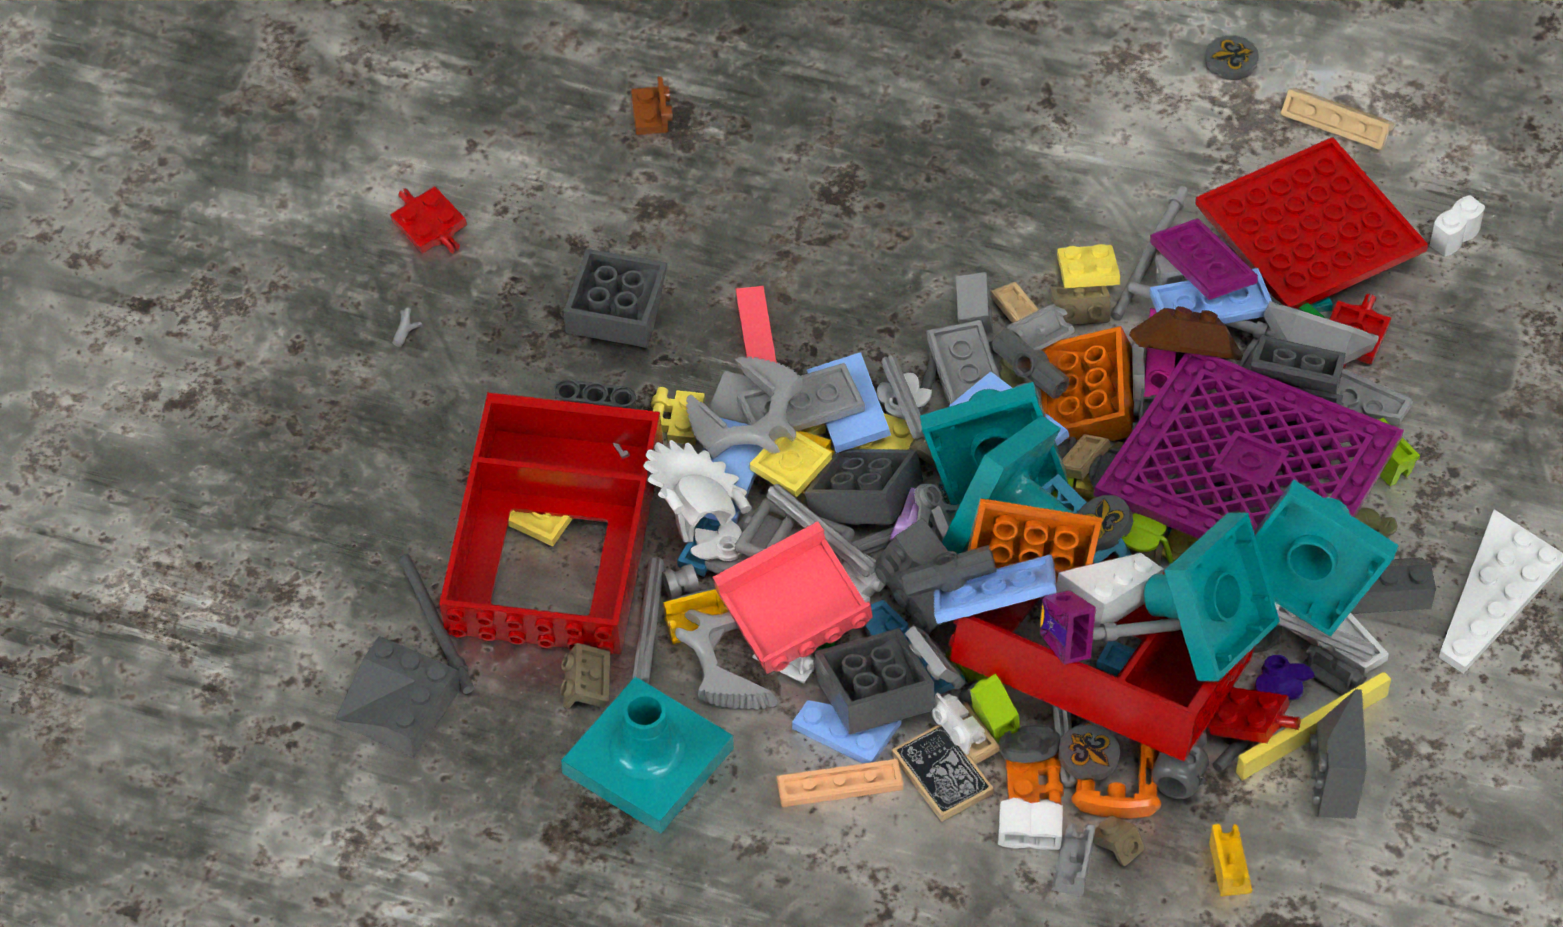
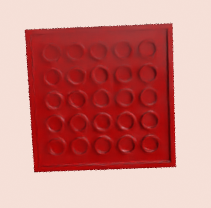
(1311, 224)

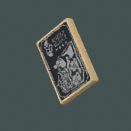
(942, 772)

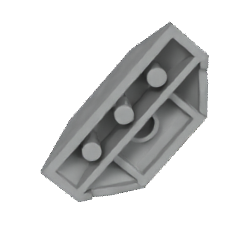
(1319, 332)

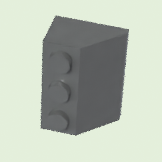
(1299, 364)
(1401, 587)

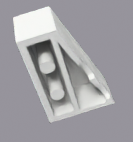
(1111, 586)

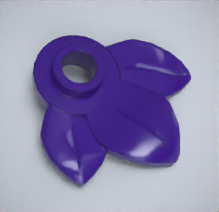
(1283, 677)

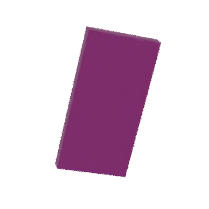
(1203, 259)

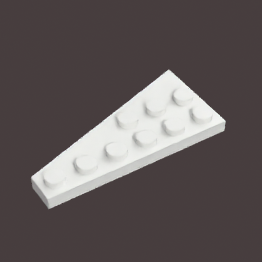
(1502, 581)

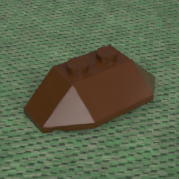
(1187, 333)

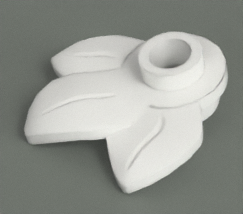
(887, 397)
(718, 543)

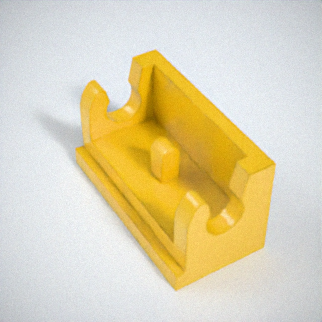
(674, 611)
(1229, 861)

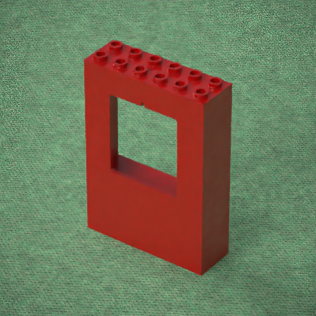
(557, 463)
(1148, 701)

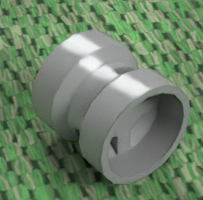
(681, 581)

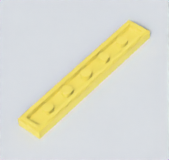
(1291, 739)

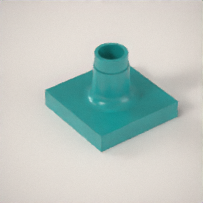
(969, 430)
(1009, 477)
(1319, 556)
(1217, 595)
(647, 754)

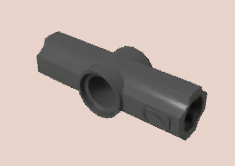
(1041, 372)
(948, 571)

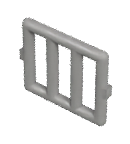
(753, 523)

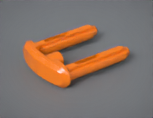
(1116, 802)

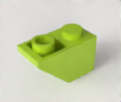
(994, 707)

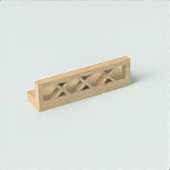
(1336, 118)

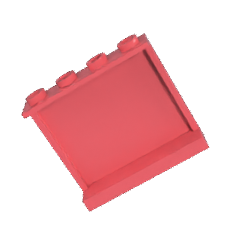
(792, 598)

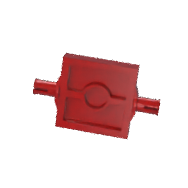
(428, 220)
(1365, 319)
(1252, 715)

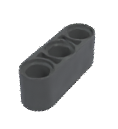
(595, 393)

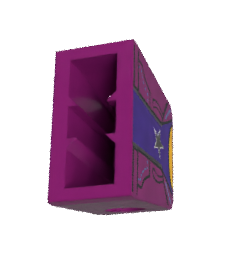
(1067, 625)

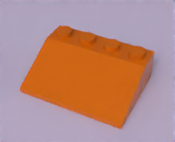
(1099, 387)
(1030, 532)

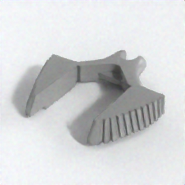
(775, 381)
(718, 684)

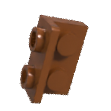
(650, 108)

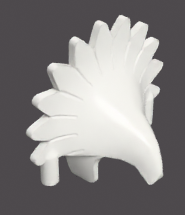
(694, 486)

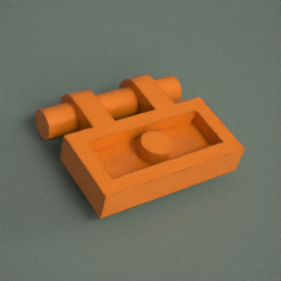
(1024, 782)

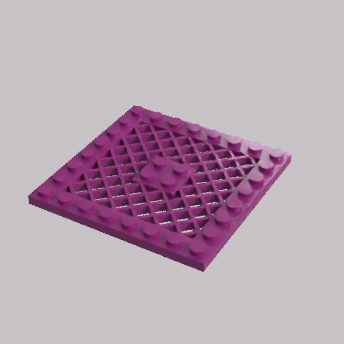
(1248, 459)

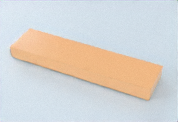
(839, 782)

